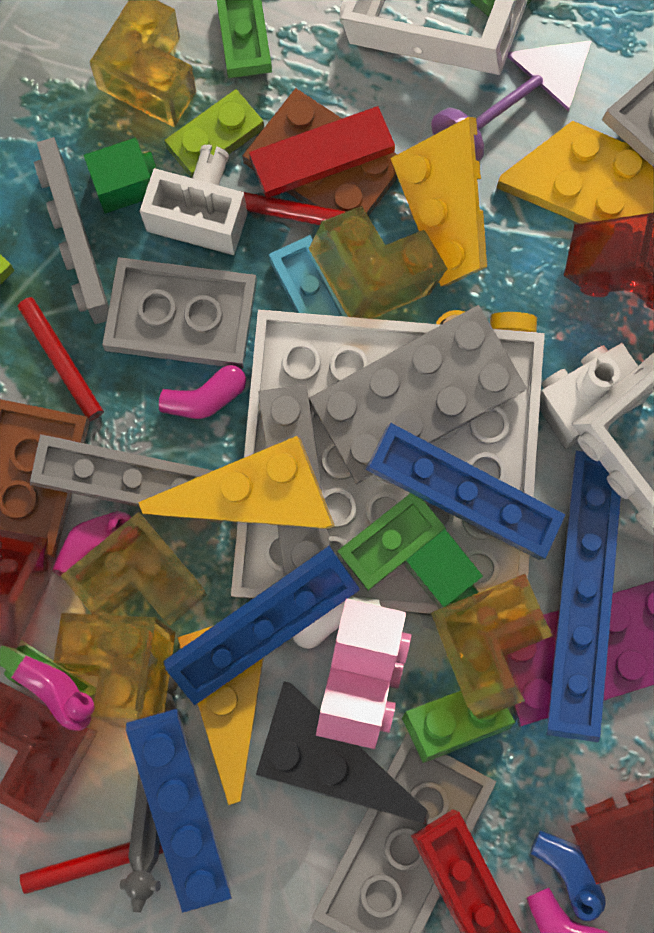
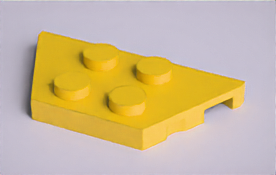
(583, 176)

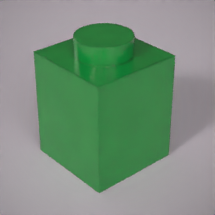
(120, 174)
(443, 570)

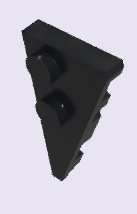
(327, 765)

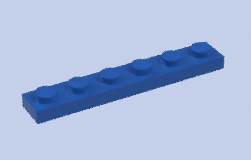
(584, 604)

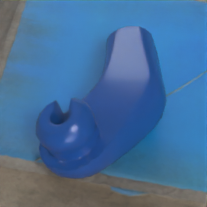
(567, 859)

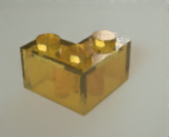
(138, 65)
(372, 275)
(134, 561)
(480, 636)
(124, 656)

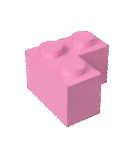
(363, 667)

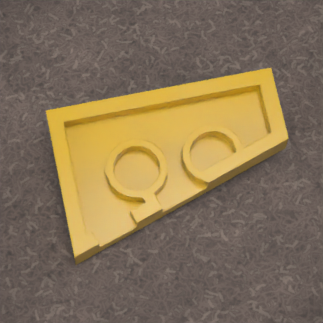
(444, 199)

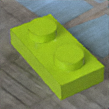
(223, 125)

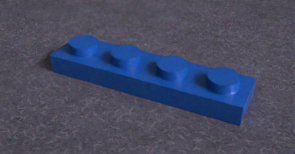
(465, 492)
(261, 625)
(178, 810)

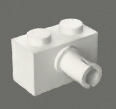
(196, 207)
(572, 394)

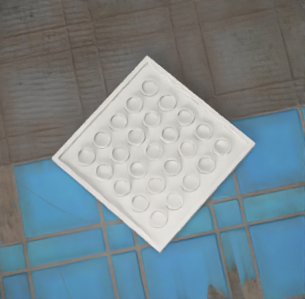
(323, 351)

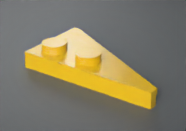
(261, 488)
(229, 723)

